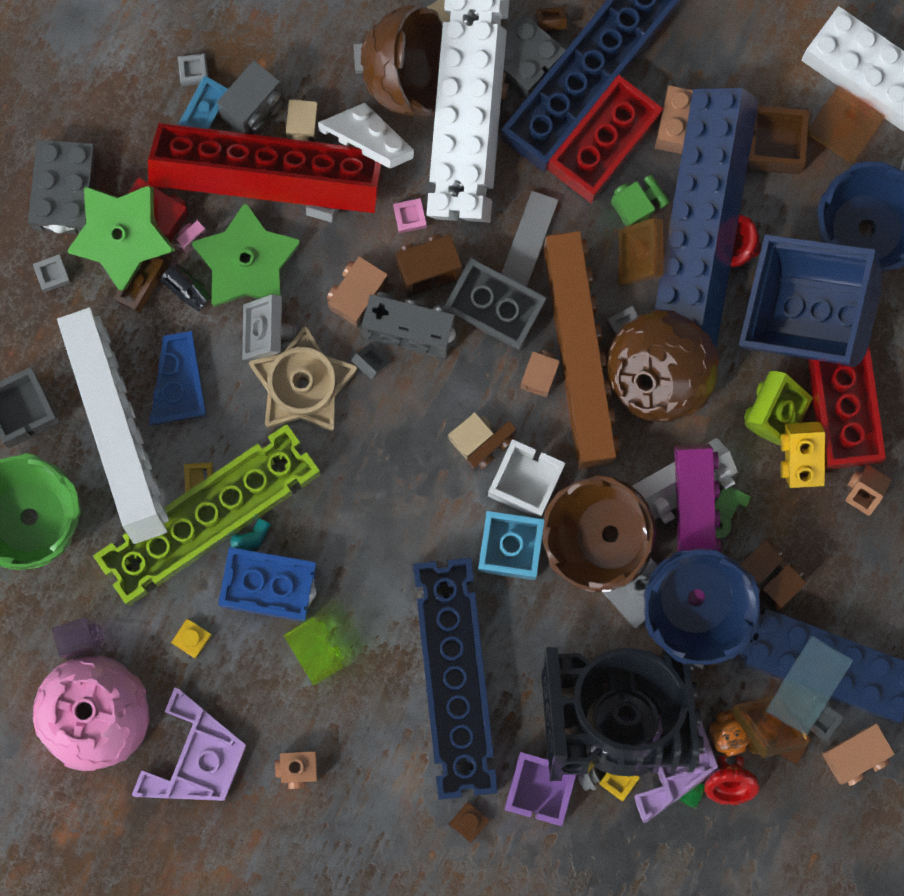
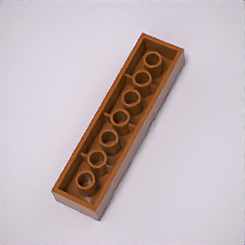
(579, 350)

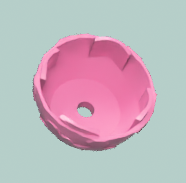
(117, 716)

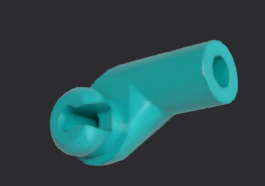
(253, 539)

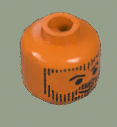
(728, 734)

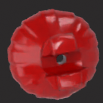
(746, 243)
(731, 783)

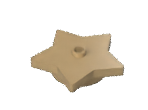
(302, 362)

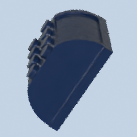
(813, 300)

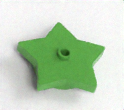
(140, 233)
(245, 238)

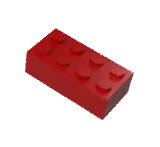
(605, 139)
(848, 412)

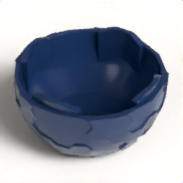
(870, 195)
(714, 627)

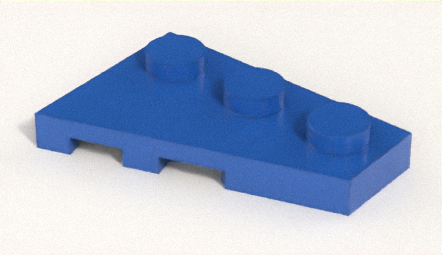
(178, 383)

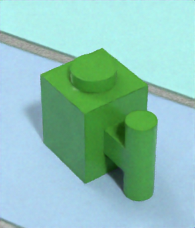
(635, 204)

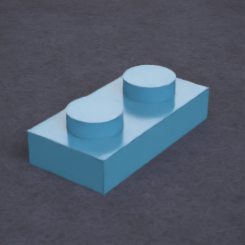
(203, 104)

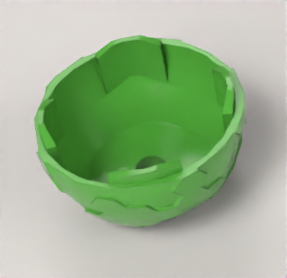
(38, 486)

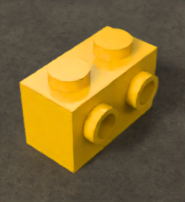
(803, 454)

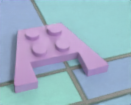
(206, 761)
(674, 784)

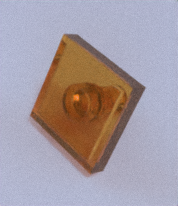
(845, 124)
(640, 252)
(767, 733)

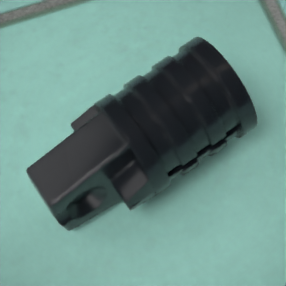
(185, 287)

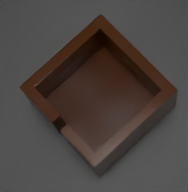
(779, 140)
(429, 260)
(773, 576)

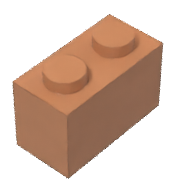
(674, 120)
(352, 295)
(858, 754)

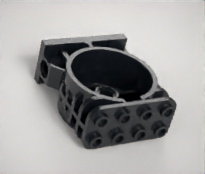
(612, 743)

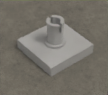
(264, 328)
(630, 598)

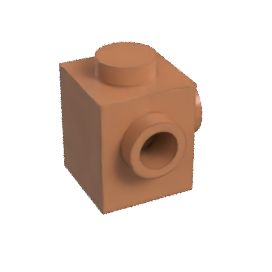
(867, 489)
(297, 769)

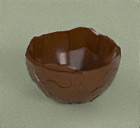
(403, 60)
(675, 357)
(577, 528)

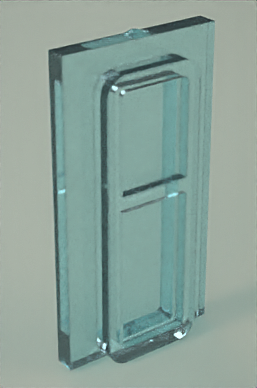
(809, 685)

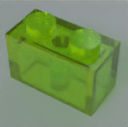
(314, 651)

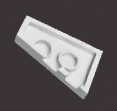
(370, 133)

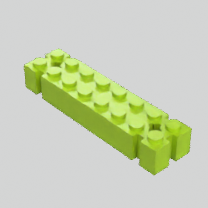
(210, 514)

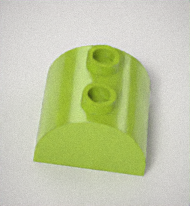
(777, 404)

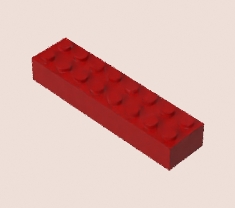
(263, 168)

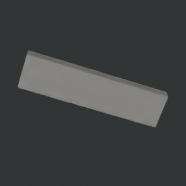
(529, 238)

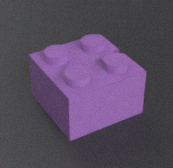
(535, 793)

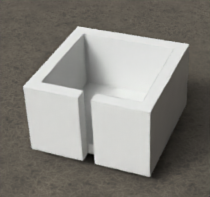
(525, 482)

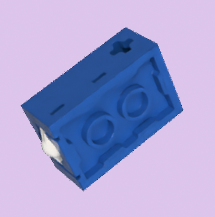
(268, 585)

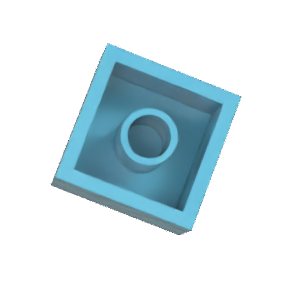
(511, 545)

